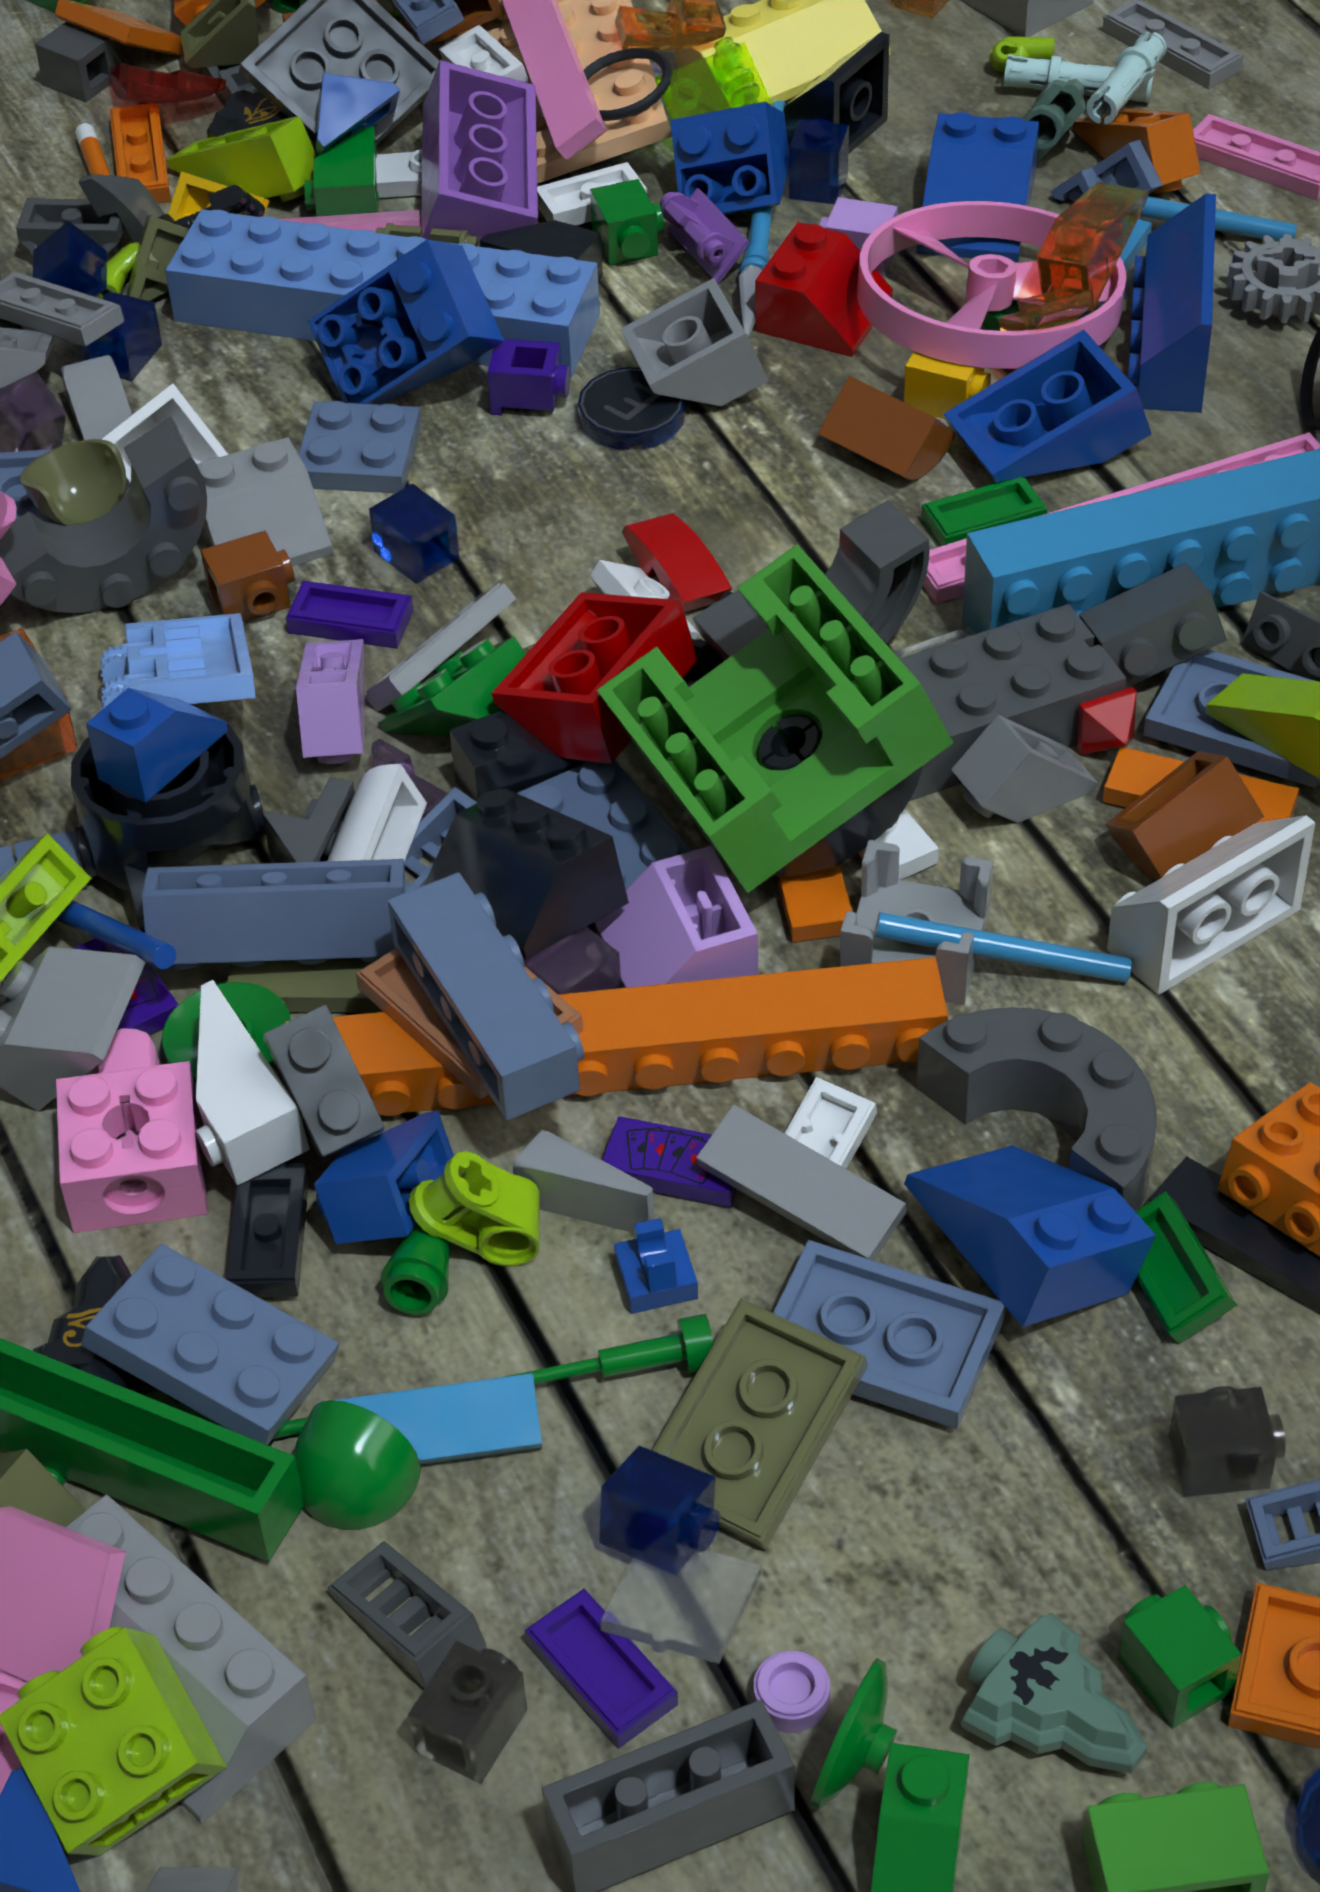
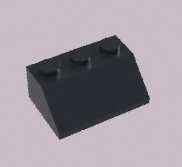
(533, 866)

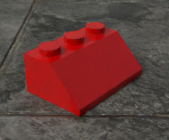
(587, 646)

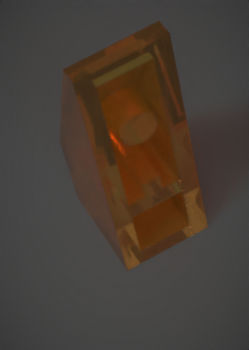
(1089, 239)

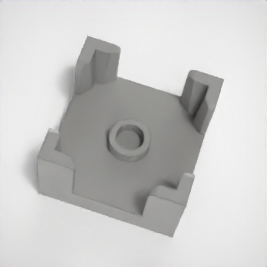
(887, 894)

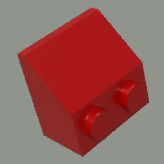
(812, 291)

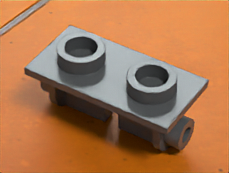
(1284, 636)

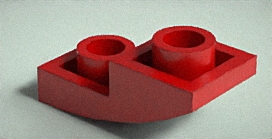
(679, 560)

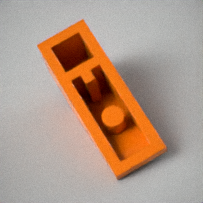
(1164, 134)

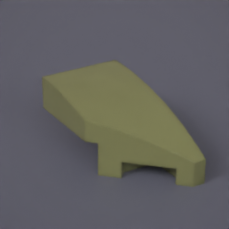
(155, 251)

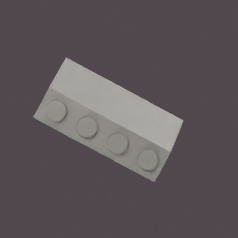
(235, 1677)

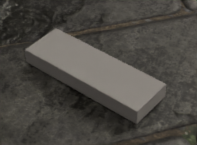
(1187, 49)
(56, 309)
(439, 646)
(801, 1184)

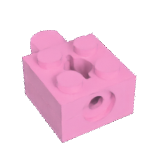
(130, 1139)

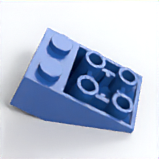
(406, 325)

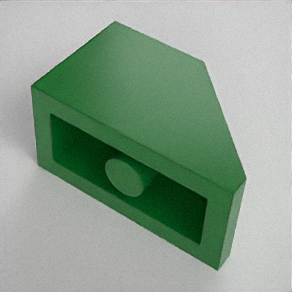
(345, 177)
(920, 1820)

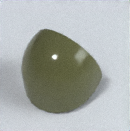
(76, 481)

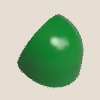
(354, 1466)

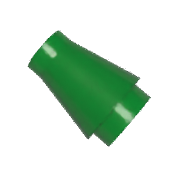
(417, 1273)

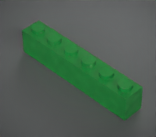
(148, 1452)

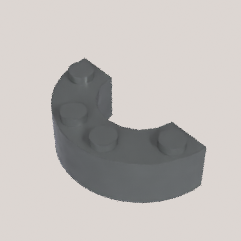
(122, 551)
(876, 569)
(1053, 1069)

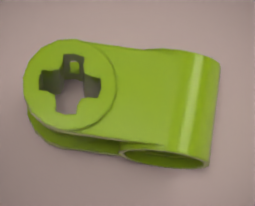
(486, 1207)

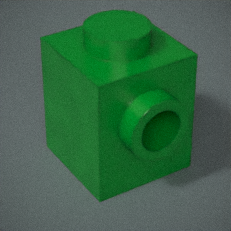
(626, 221)
(1179, 1654)

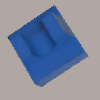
(655, 1268)

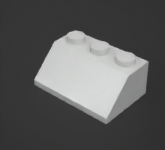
(1213, 902)

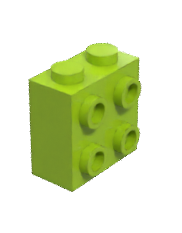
(110, 1740)

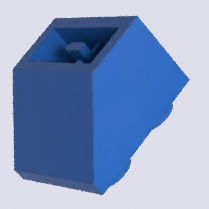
(733, 156)

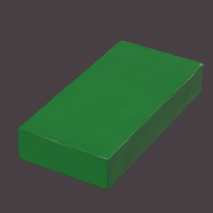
(981, 508)
(1180, 1273)

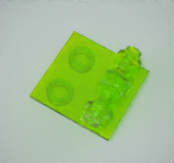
(715, 82)

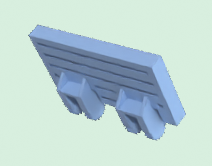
(181, 659)

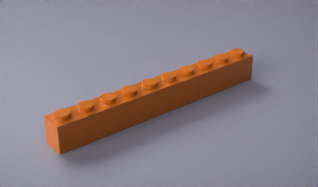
(691, 1033)

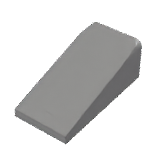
(95, 396)
(583, 1185)

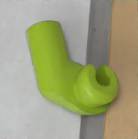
(1020, 46)
(119, 268)

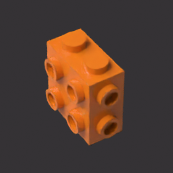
(1277, 1167)

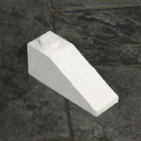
(242, 1102)

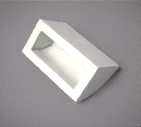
(380, 817)

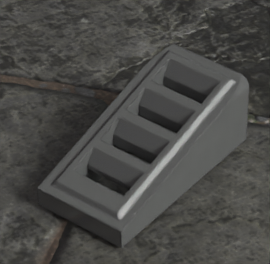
(429, 1645)

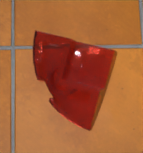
(157, 87)

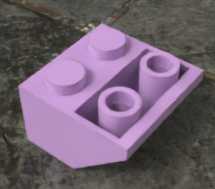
(682, 924)

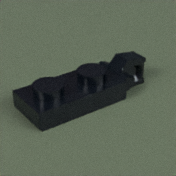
(269, 1231)

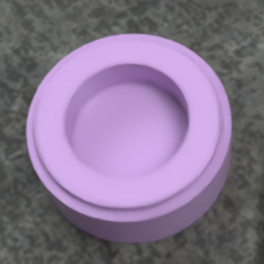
(793, 1690)

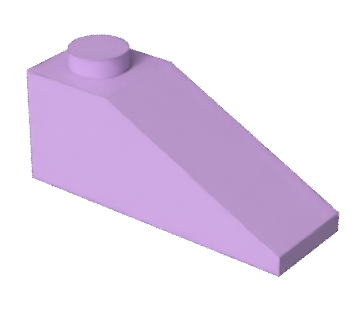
(332, 700)

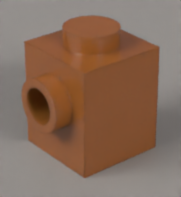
(248, 576)

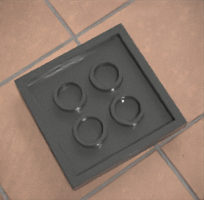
(342, 40)

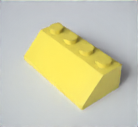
(793, 39)

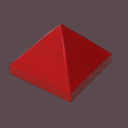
(1106, 721)

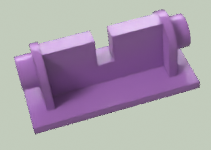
(703, 231)

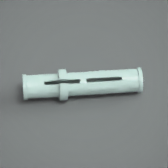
(1133, 71)
(1039, 72)

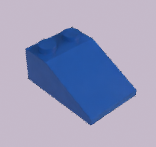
(981, 162)
(1052, 414)
(1036, 1230)

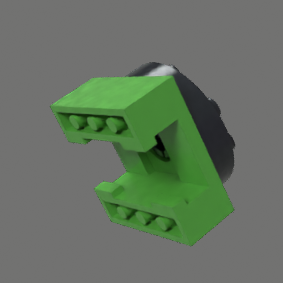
(800, 691)

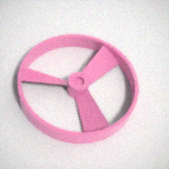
(991, 286)

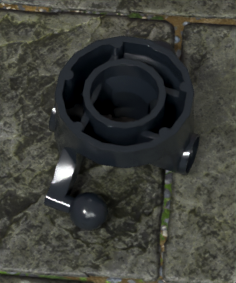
(197, 810)

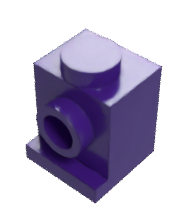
(526, 376)

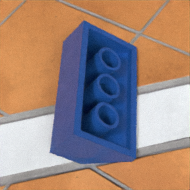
(1174, 310)

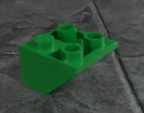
(456, 692)

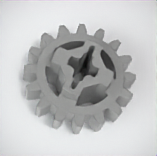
(1277, 278)

